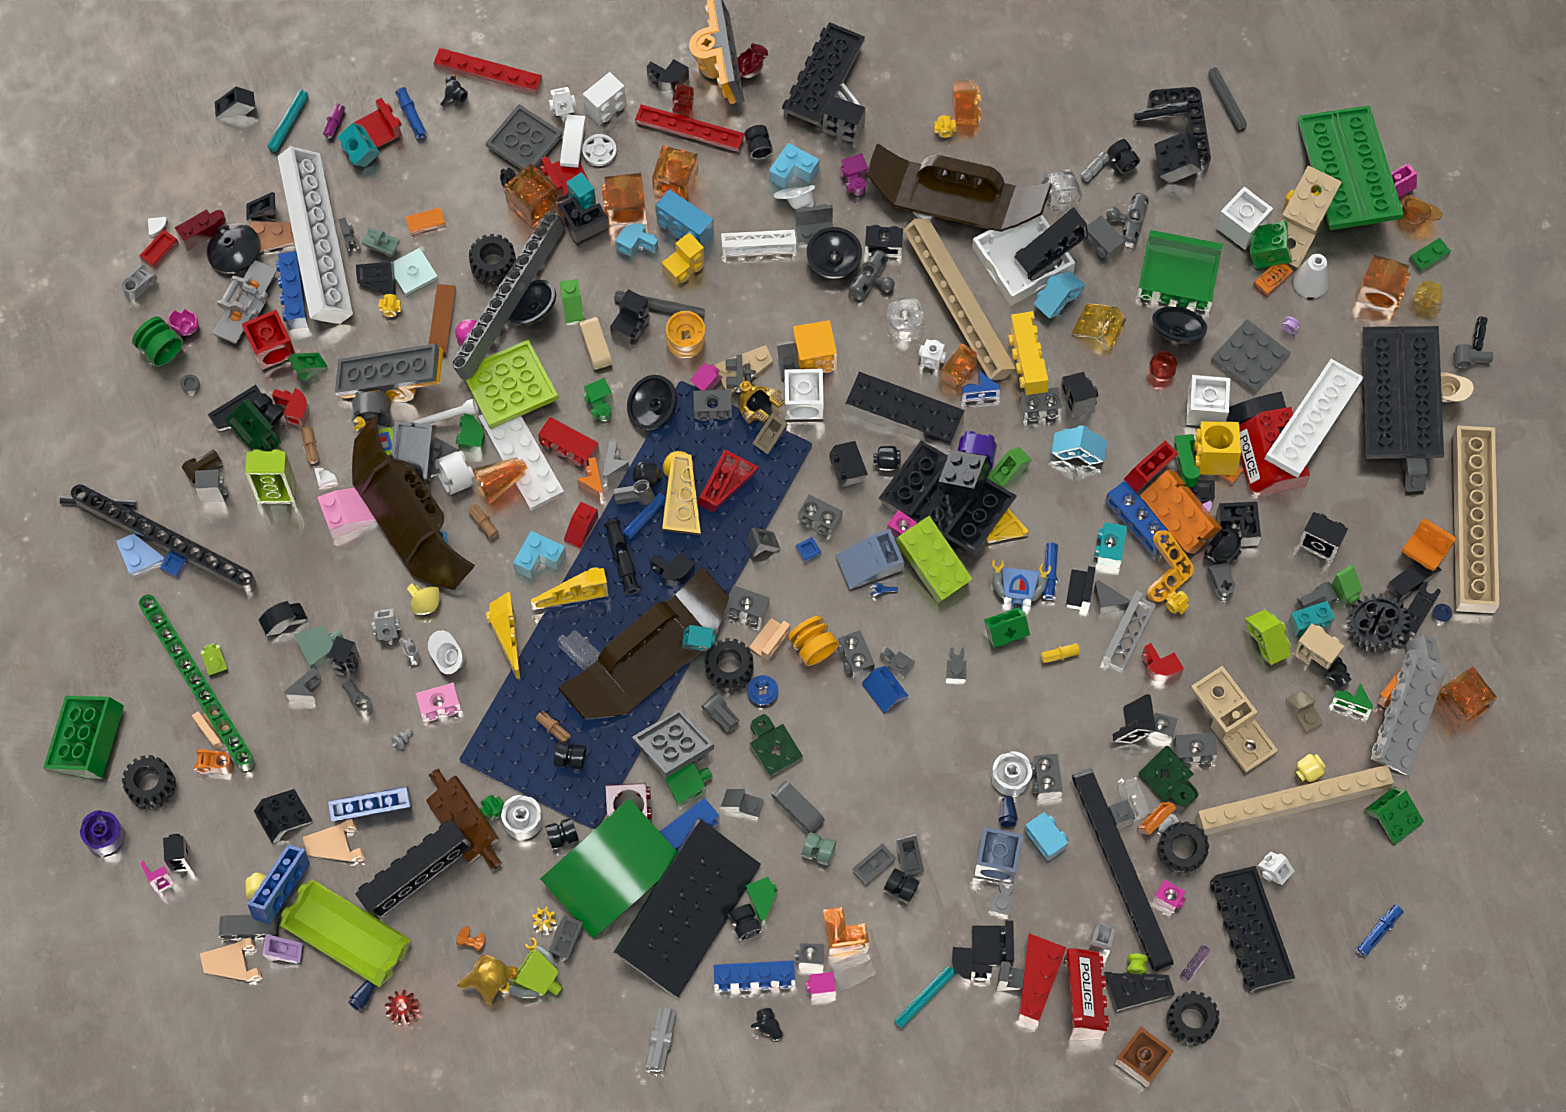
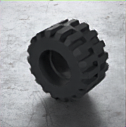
(491, 246)
(734, 650)
(145, 767)
(1190, 831)
(1199, 1003)

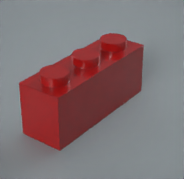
(567, 442)
(1150, 466)

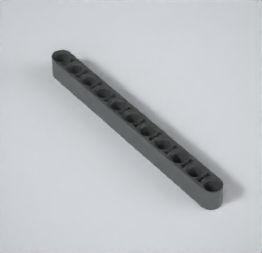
(508, 295)

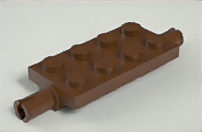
(455, 804)

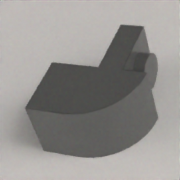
(1415, 473)

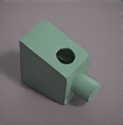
(316, 645)

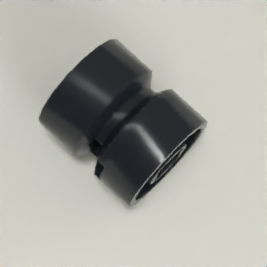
(759, 142)
(1124, 158)
(274, 411)
(570, 756)
(562, 833)
(902, 886)
(744, 920)

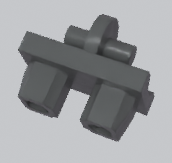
(735, 364)

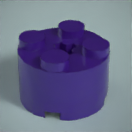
(979, 445)
(102, 843)

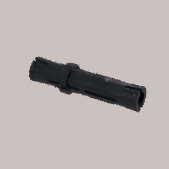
(1162, 111)

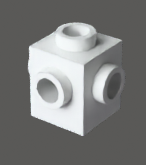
(562, 102)
(932, 354)
(1275, 868)

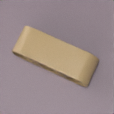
(595, 343)

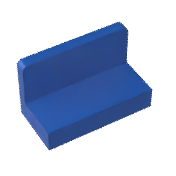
(884, 688)

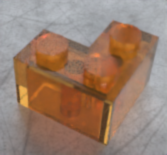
(966, 98)
(842, 937)

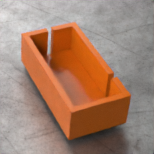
(1180, 511)

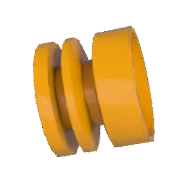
(685, 325)
(813, 640)

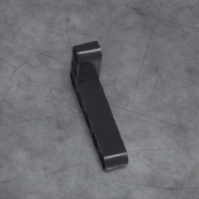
(1192, 121)

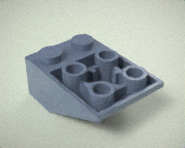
(871, 559)

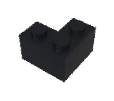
(582, 223)
(632, 316)
(1079, 394)
(1244, 518)

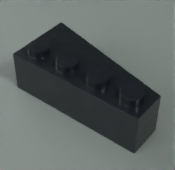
(1052, 243)

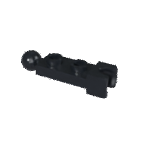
(1419, 609)

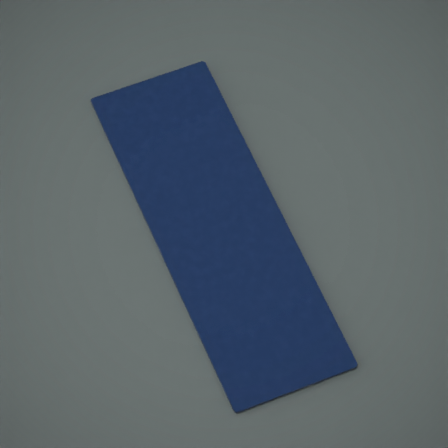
(509, 740)

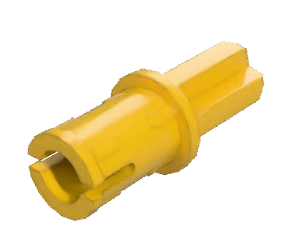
(1060, 653)

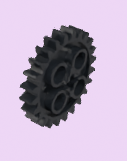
(1361, 617)

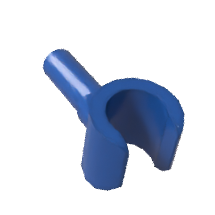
(880, 588)

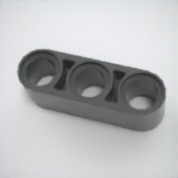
(798, 807)
(245, 927)

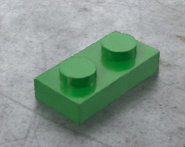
(1430, 255)

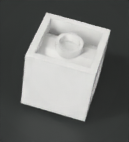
(1243, 216)
(803, 394)
(1207, 399)

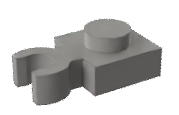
(1001, 902)

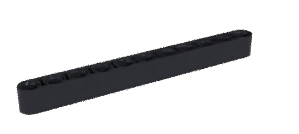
(157, 531)
(1122, 870)

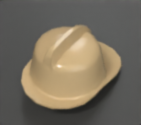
(1455, 388)

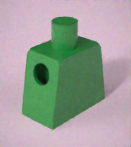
(687, 784)

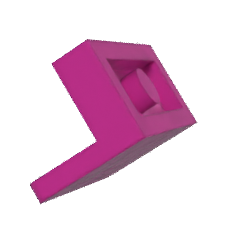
(159, 878)

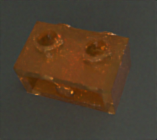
(958, 366)

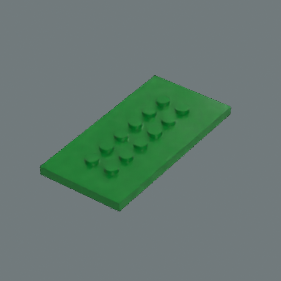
(1350, 150)

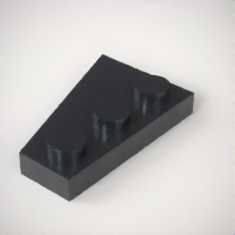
(219, 414)
(1137, 989)

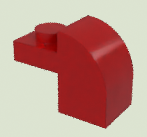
(295, 403)
(1161, 669)

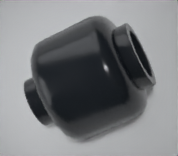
(887, 458)
(648, 472)

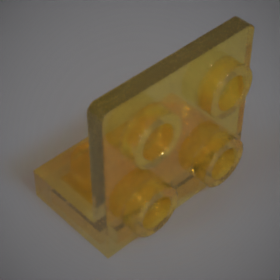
(1100, 323)

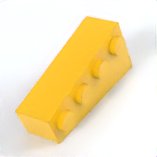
(1028, 353)
(681, 502)

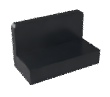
(1080, 588)

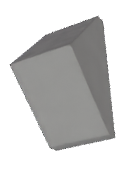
(1102, 939)

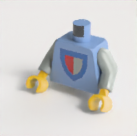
(1018, 585)

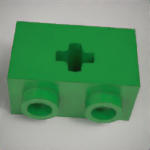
(1007, 627)

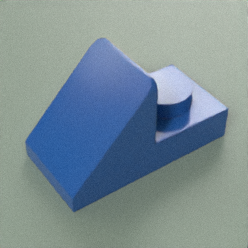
(985, 389)

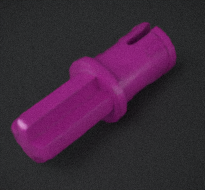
(333, 120)

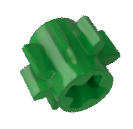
(492, 807)

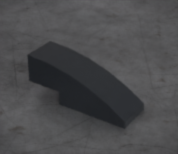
(1248, 409)
(1411, 580)

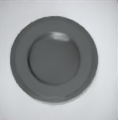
(190, 384)

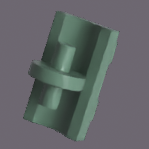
(380, 242)

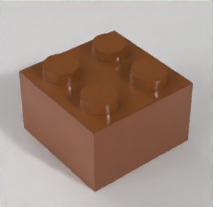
(1144, 1056)

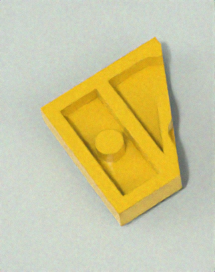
(1007, 528)

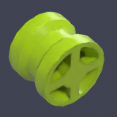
(1137, 964)

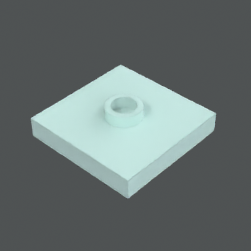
(413, 272)

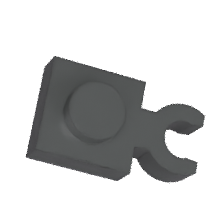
(956, 668)

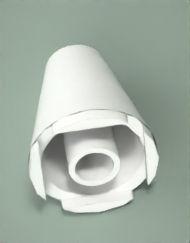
(1312, 277)

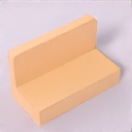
(770, 638)
(207, 728)

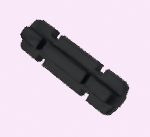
(1479, 334)

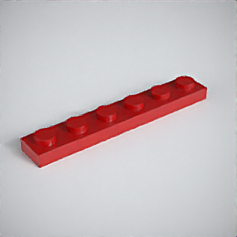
(487, 70)
(689, 128)

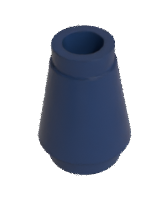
(1008, 815)
(361, 997)

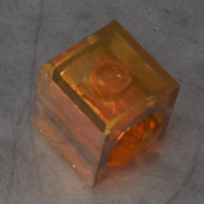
(675, 171)
(531, 194)
(624, 199)
(1384, 284)
(1465, 698)

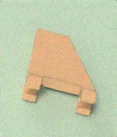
(333, 843)
(230, 961)

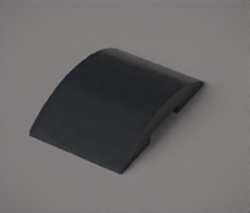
(960, 520)

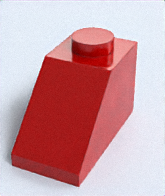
(581, 524)

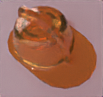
(1417, 211)

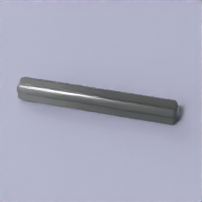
(1227, 98)

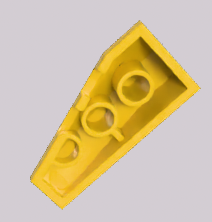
(583, 587)
(503, 625)

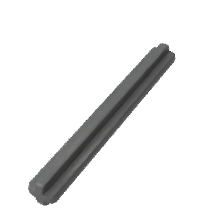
(663, 305)

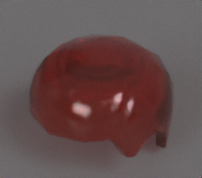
(1163, 366)

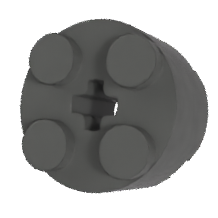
(371, 404)

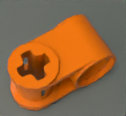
(209, 761)

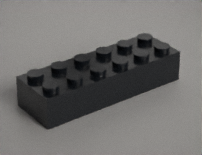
(904, 411)
(413, 869)

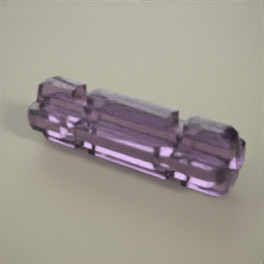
(1195, 962)

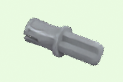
(410, 650)

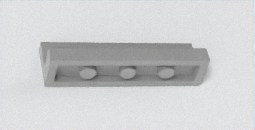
(1123, 626)

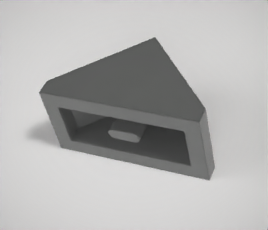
(1109, 599)

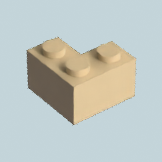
(1318, 646)

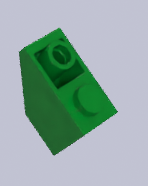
(472, 435)

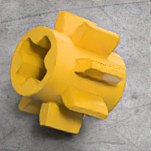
(945, 126)
(389, 305)
(1177, 602)
(540, 915)

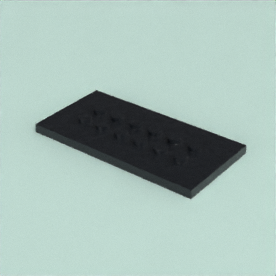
(1402, 392)
(687, 908)

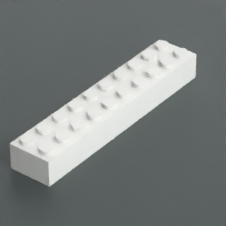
(315, 235)

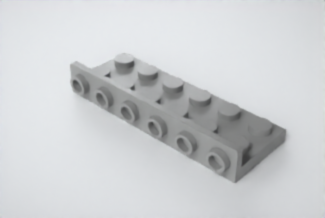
(1408, 712)

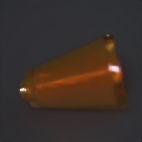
(499, 476)

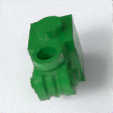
(598, 395)

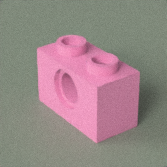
(444, 693)

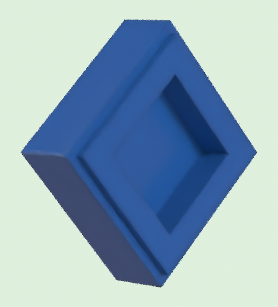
(808, 549)
(173, 565)

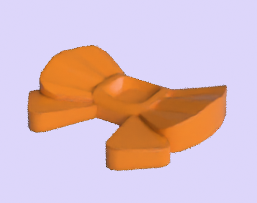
(464, 939)

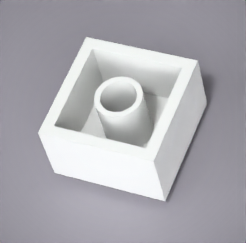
(604, 98)

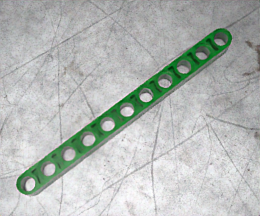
(199, 689)

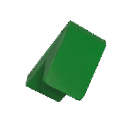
(307, 364)
(1358, 703)

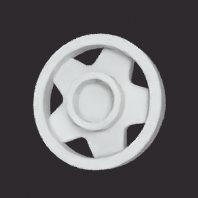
(599, 150)

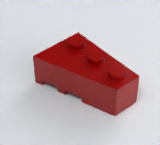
(726, 480)

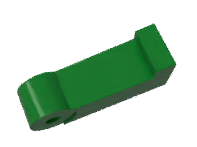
(1188, 471)

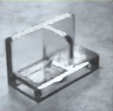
(578, 649)

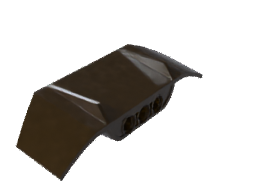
(955, 190)
(405, 511)
(646, 651)

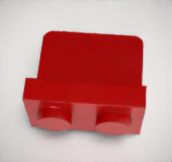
(381, 124)
(560, 174)

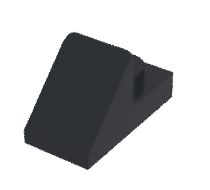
(261, 208)

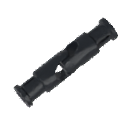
(625, 566)

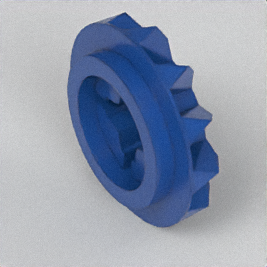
(761, 682)

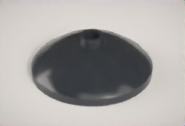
(834, 243)
(238, 253)
(534, 304)
(1179, 325)
(644, 402)

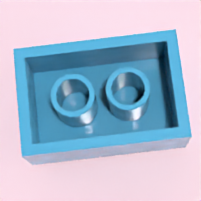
(683, 217)

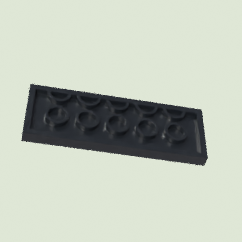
(823, 73)
(1251, 928)

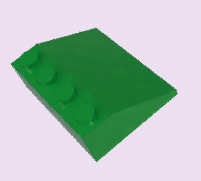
(84, 736)

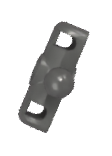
(1136, 209)
(875, 267)

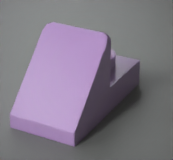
(282, 949)

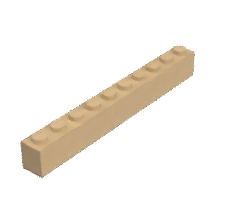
(959, 299)
(1294, 800)

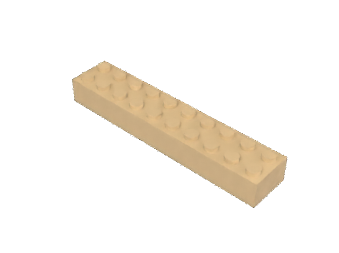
(1475, 519)

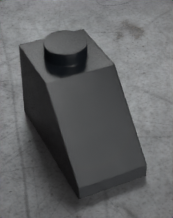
(234, 103)

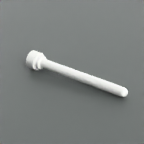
(469, 407)

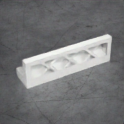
(758, 245)

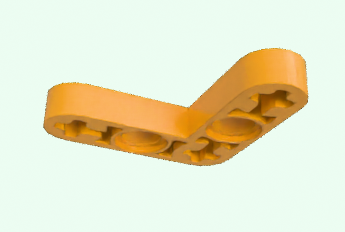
(1175, 570)

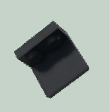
(1138, 720)
(281, 814)
(993, 944)

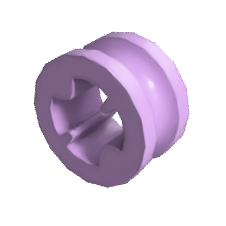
(1291, 325)

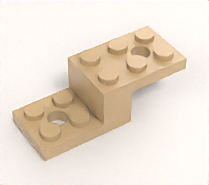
(1307, 211)
(1234, 719)

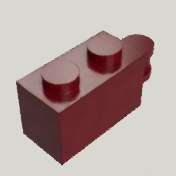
(200, 228)

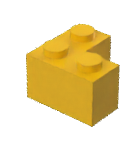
(685, 261)

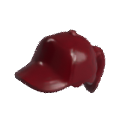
(752, 60)

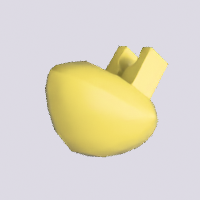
(424, 600)

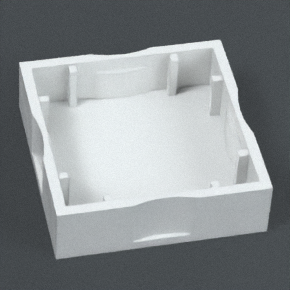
(997, 254)

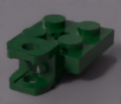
(258, 432)
(771, 736)
(1176, 784)

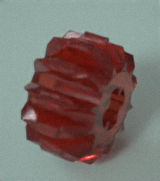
(682, 99)
(405, 999)

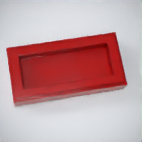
(158, 248)

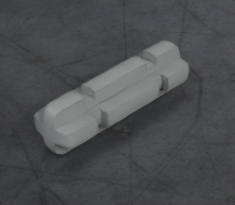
(1094, 167)

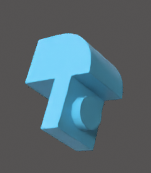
(634, 236)

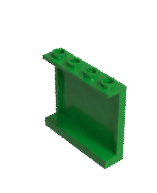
(1179, 270)

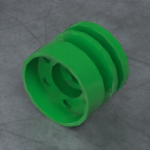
(157, 341)

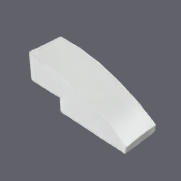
(573, 140)

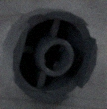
(1224, 546)

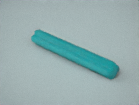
(287, 120)
(924, 997)

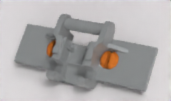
(249, 305)

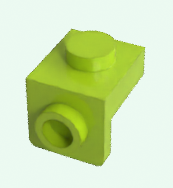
(213, 659)

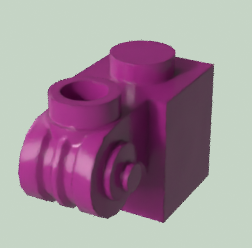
(854, 170)

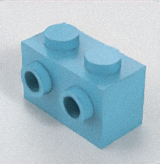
(1046, 836)

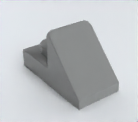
(614, 466)

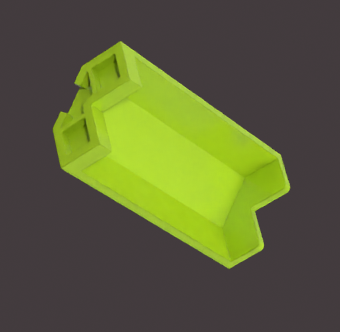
(345, 932)

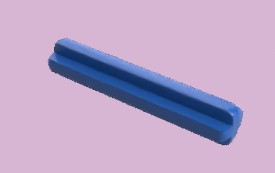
(644, 516)

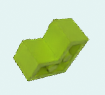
(1270, 636)

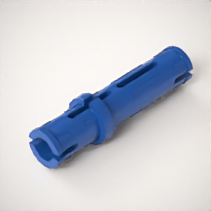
(407, 105)
(1051, 559)
(1385, 924)

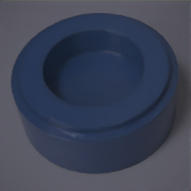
(1442, 613)

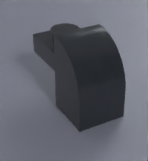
(668, 78)
(674, 573)
(281, 615)
(964, 969)

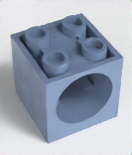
(998, 854)

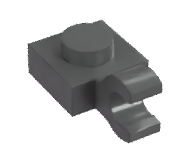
(347, 230)
(899, 663)

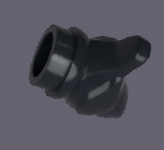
(454, 91)
(1338, 673)
(768, 1024)

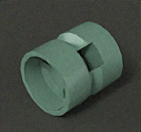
(825, 850)

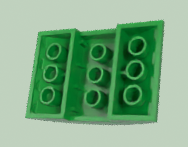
(610, 868)

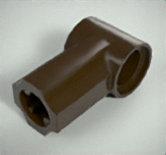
(206, 462)

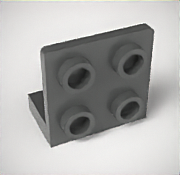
(811, 220)

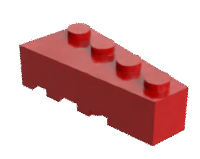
(1040, 971)

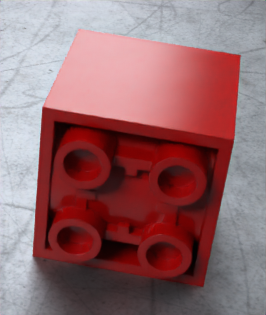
(268, 339)

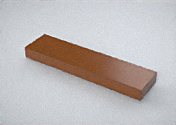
(442, 316)

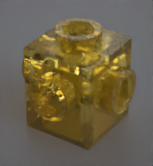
(1432, 300)

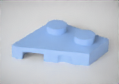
(138, 554)

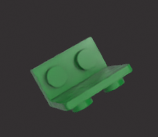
(1270, 245)
(1396, 813)

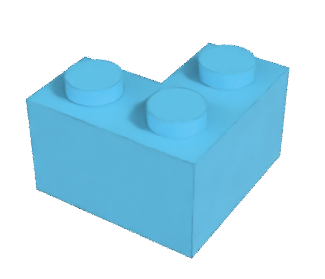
(793, 163)
(1058, 292)
(1079, 443)
(538, 550)

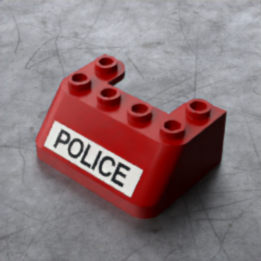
(1256, 440)
(1086, 994)

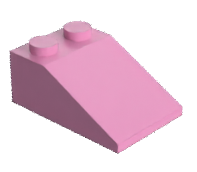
(345, 511)

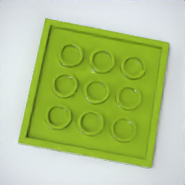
(511, 384)

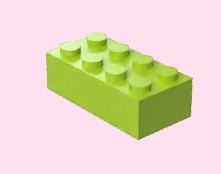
(270, 476)
(933, 559)

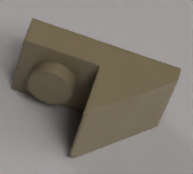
(770, 433)
(1304, 711)

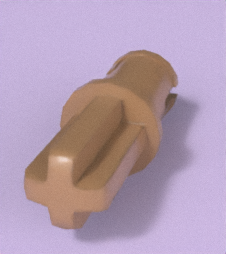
(309, 444)
(483, 521)
(552, 726)

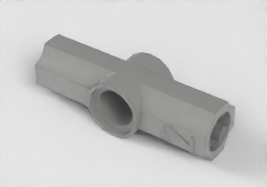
(661, 1039)

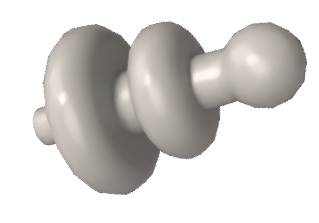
(398, 741)

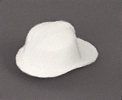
(797, 196)
(446, 652)

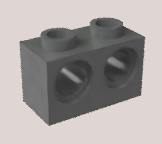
(1042, 409)
(822, 511)
(860, 653)
(1049, 776)

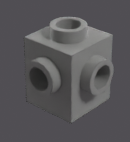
(385, 625)

